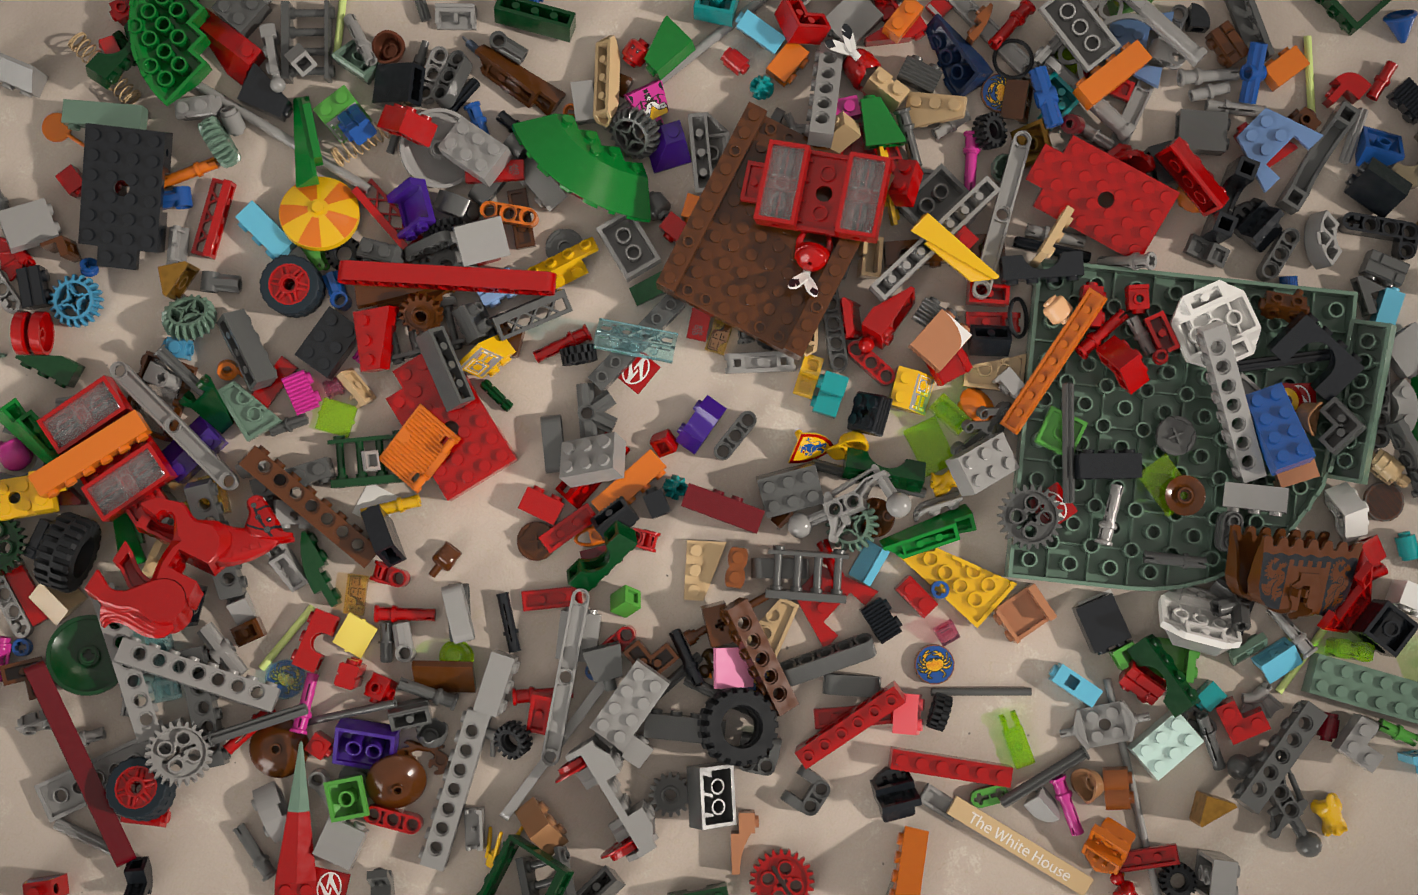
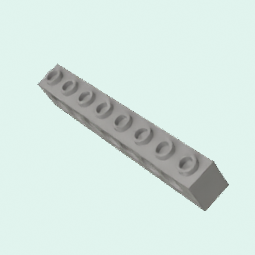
(920, 253)
(1239, 409)
(126, 656)
(129, 693)
(439, 859)

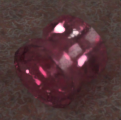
(333, 388)

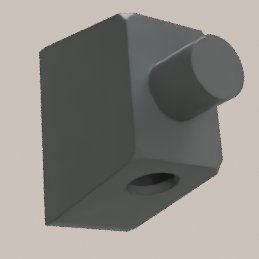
(604, 663)

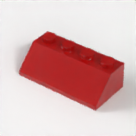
(1192, 177)

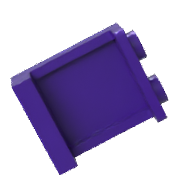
(414, 207)

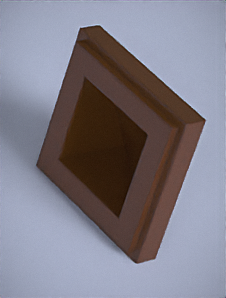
(624, 85)
(781, 520)

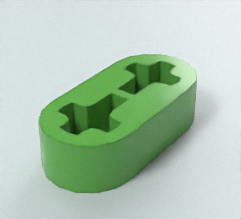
(987, 790)

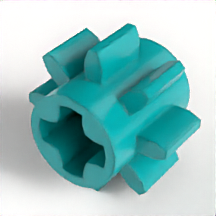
(761, 87)
(675, 487)

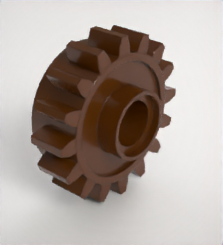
(421, 303)

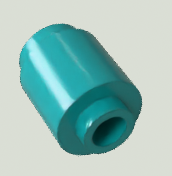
(1407, 546)

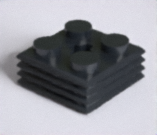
(869, 413)

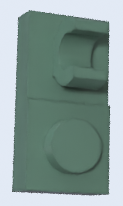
(1253, 645)

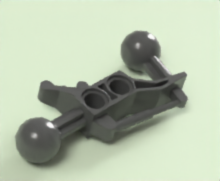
(1307, 843)

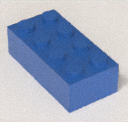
(1279, 430)

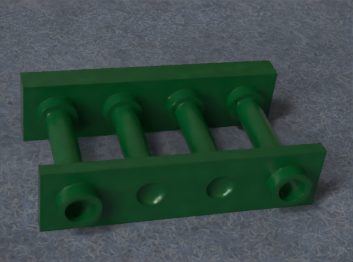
(362, 478)

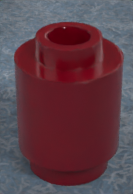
(1078, 124)
(1329, 728)

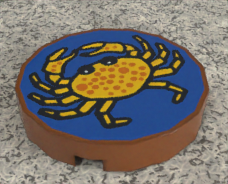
(993, 92)
(934, 664)

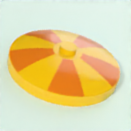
(319, 215)

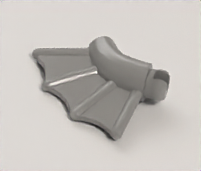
(1262, 698)

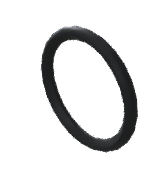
(1016, 76)
(1026, 317)

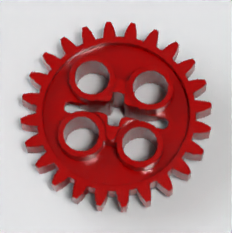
(797, 872)

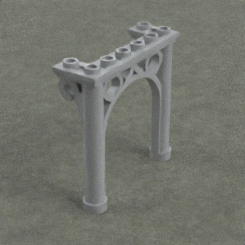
(1147, 14)

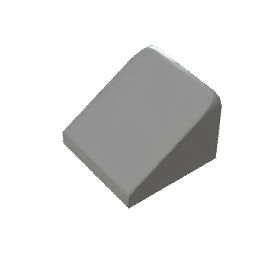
(370, 461)

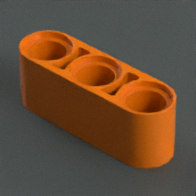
(519, 213)

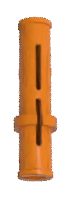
(192, 171)

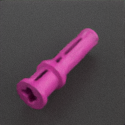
(970, 151)
(300, 723)
(1064, 796)

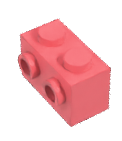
(907, 716)

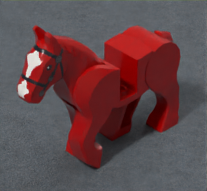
(168, 599)

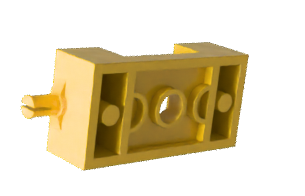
(30, 501)

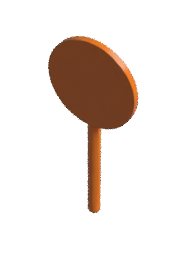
(57, 131)

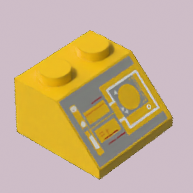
(487, 357)
(911, 390)

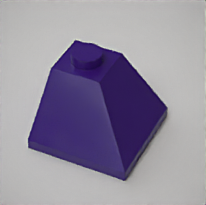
(672, 149)

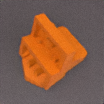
(1108, 846)

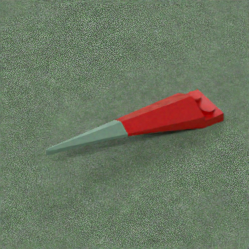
(296, 862)

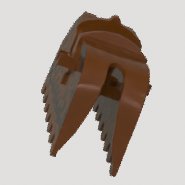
(1290, 572)

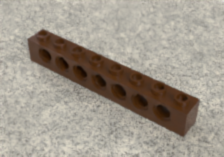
(250, 463)

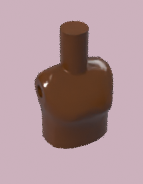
(444, 558)

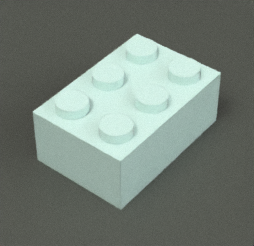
(1165, 744)

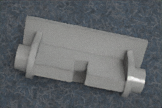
(177, 244)
(29, 723)

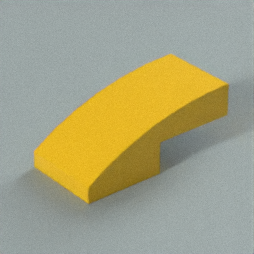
(808, 376)

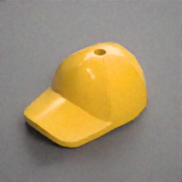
(849, 439)

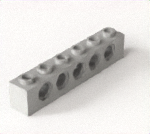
(825, 97)

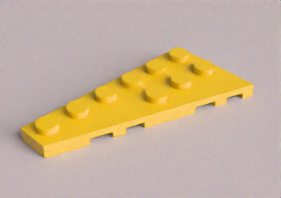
(971, 588)

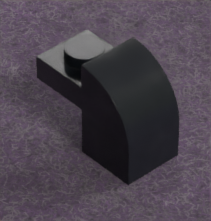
(138, 876)

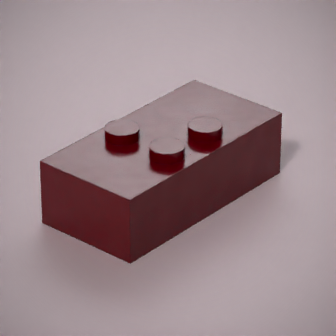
(723, 508)

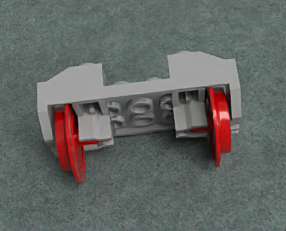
(635, 824)

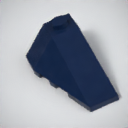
(959, 61)

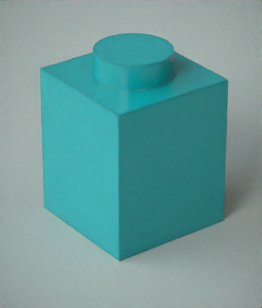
(1210, 696)

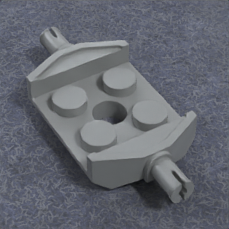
(1091, 735)

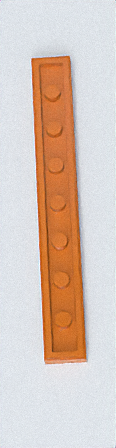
(1053, 360)

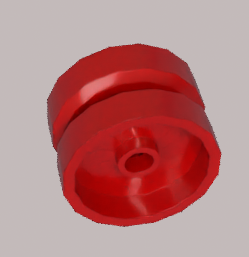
(32, 333)

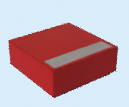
(939, 7)

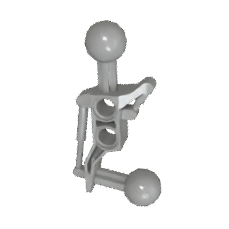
(897, 505)

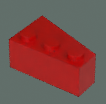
(375, 336)

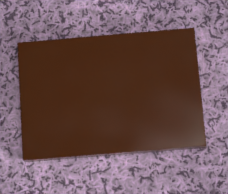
(449, 675)

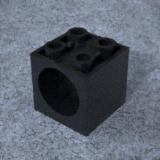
(1385, 627)

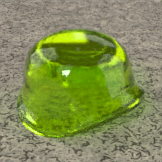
(456, 652)

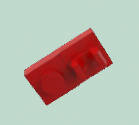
(539, 712)

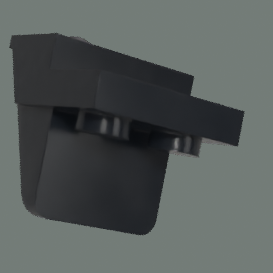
(1257, 223)
(895, 794)

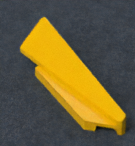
(952, 250)

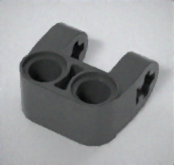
(772, 756)
(811, 795)

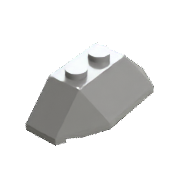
(707, 144)

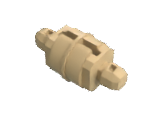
(1388, 469)

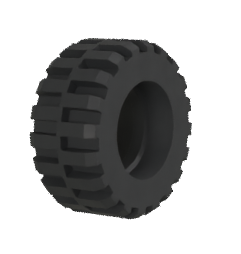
(67, 552)
(762, 734)

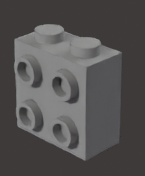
(1405, 352)
(341, 842)

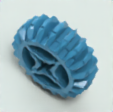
(80, 306)

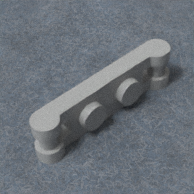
(759, 362)

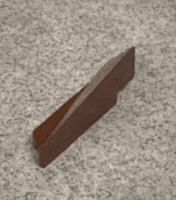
(519, 81)
(383, 296)

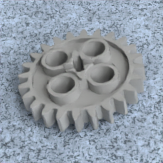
(168, 739)

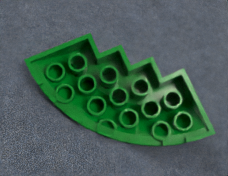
(169, 45)
(585, 165)

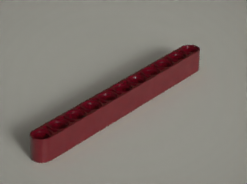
(79, 763)

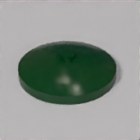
(80, 657)

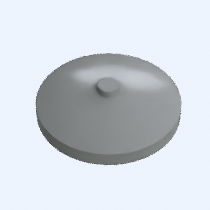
(428, 161)

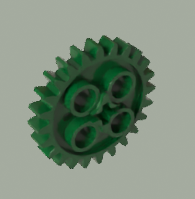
(16, 543)

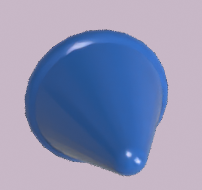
(1400, 23)

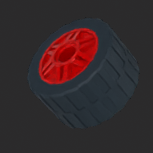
(277, 284)
(136, 793)

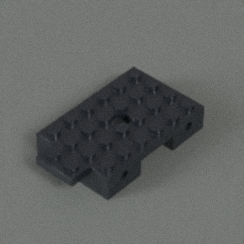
(129, 222)

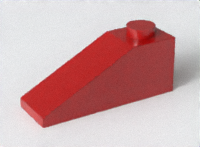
(915, 33)

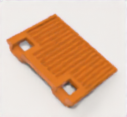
(418, 448)

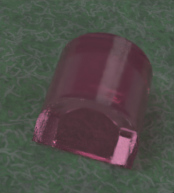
(946, 632)

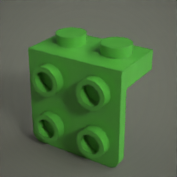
(1183, 659)

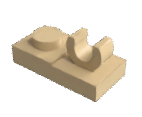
(356, 386)

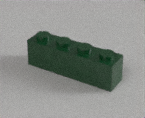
(536, 18)

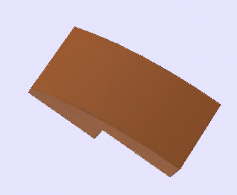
(983, 15)

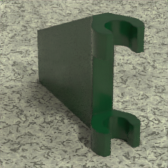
(209, 405)

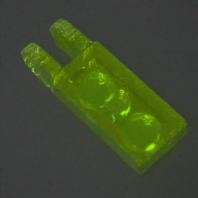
(1017, 742)

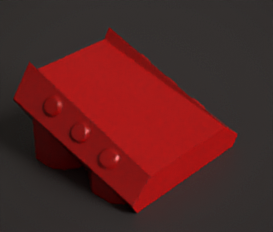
(851, 318)
(954, 368)

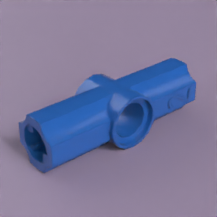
(1253, 72)
(1046, 97)

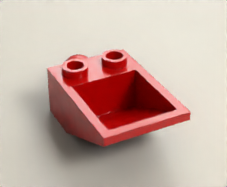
(885, 319)

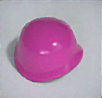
(15, 455)

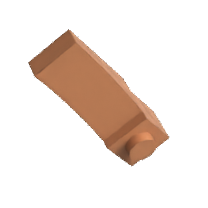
(747, 823)

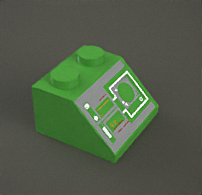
(333, 106)

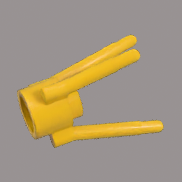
(492, 853)

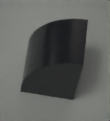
(1197, 20)

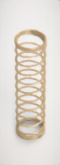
(77, 46)
(339, 158)

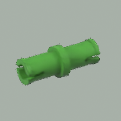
(1397, 732)

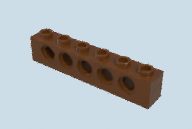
(892, 249)
(741, 608)

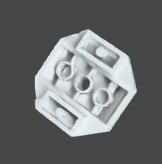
(1211, 304)
(1191, 624)

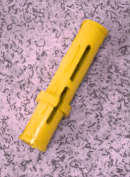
(400, 504)

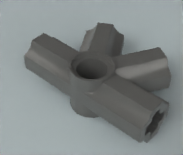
(598, 405)
(1232, 604)

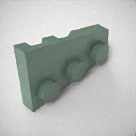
(247, 411)

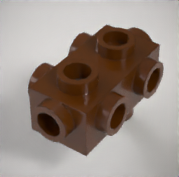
(1283, 305)

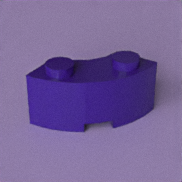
(700, 425)

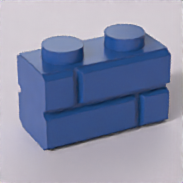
(356, 125)

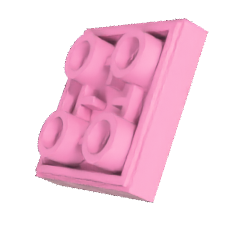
(730, 669)

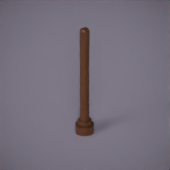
(693, 635)

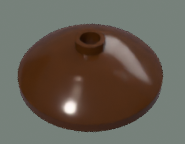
(281, 763)
(396, 772)

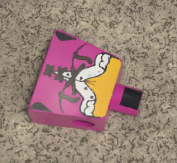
(651, 98)

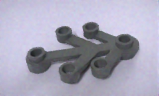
(985, 427)

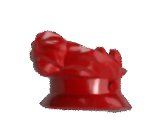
(1134, 158)

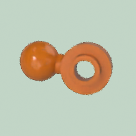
(230, 374)

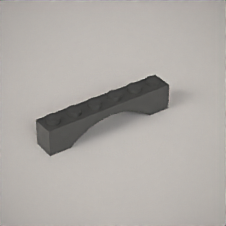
(1307, 172)

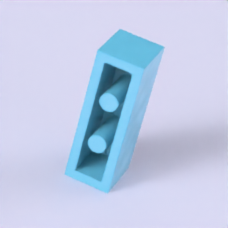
(264, 230)

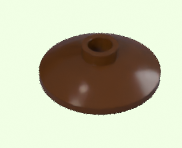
(1194, 492)

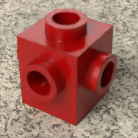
(380, 688)

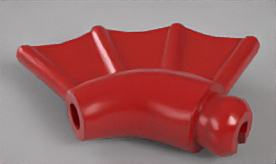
(11, 262)

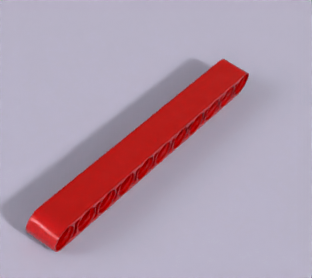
(447, 278)

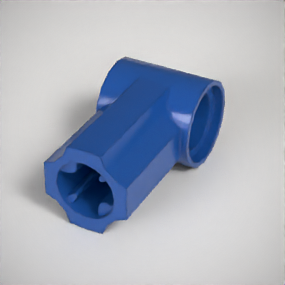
(178, 198)
(336, 291)

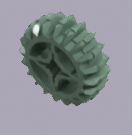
(219, 142)
(189, 317)
(859, 521)

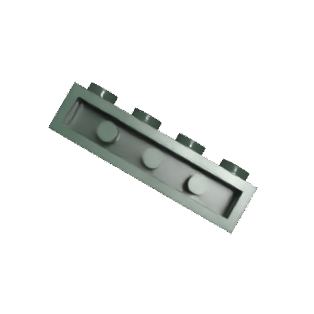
(79, 112)

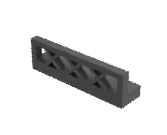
(1249, 23)
(529, 306)

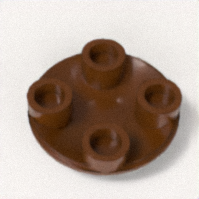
(884, 519)

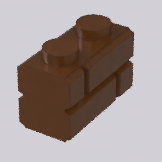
(1227, 45)

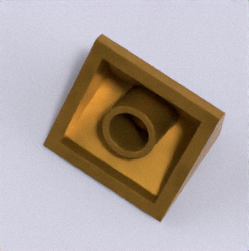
(1039, 137)
(176, 278)
(1208, 808)

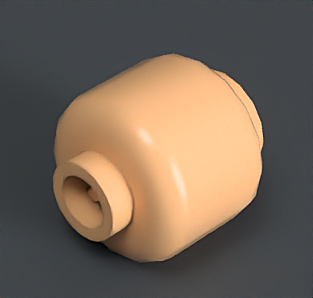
(1057, 309)

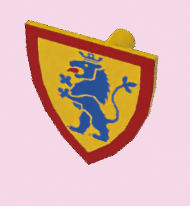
(809, 447)

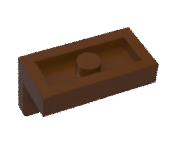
(1017, 100)
(66, 247)

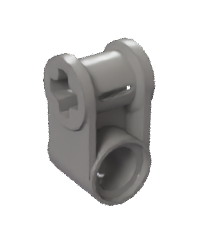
(1164, 55)
(162, 377)

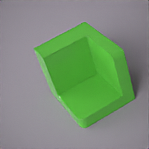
(625, 601)
(1121, 656)

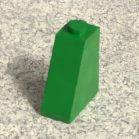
(667, 49)
(878, 124)

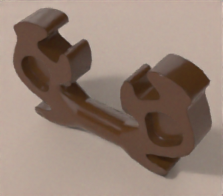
(440, 758)

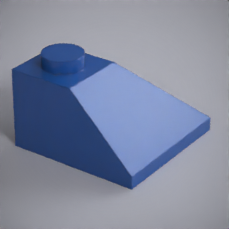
(1379, 144)

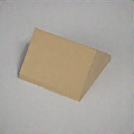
(57, 604)

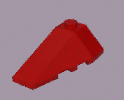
(231, 48)

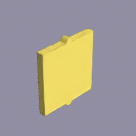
(355, 635)

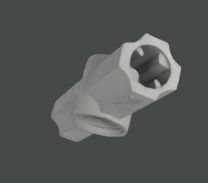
(221, 649)

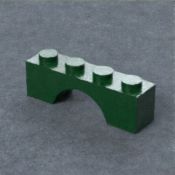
(108, 68)
(908, 476)
(588, 572)
(1179, 695)

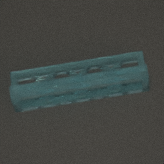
(634, 343)

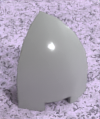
(1043, 806)

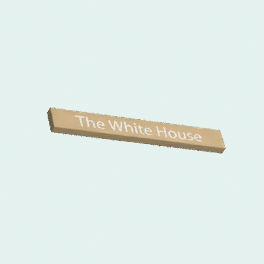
(1019, 845)

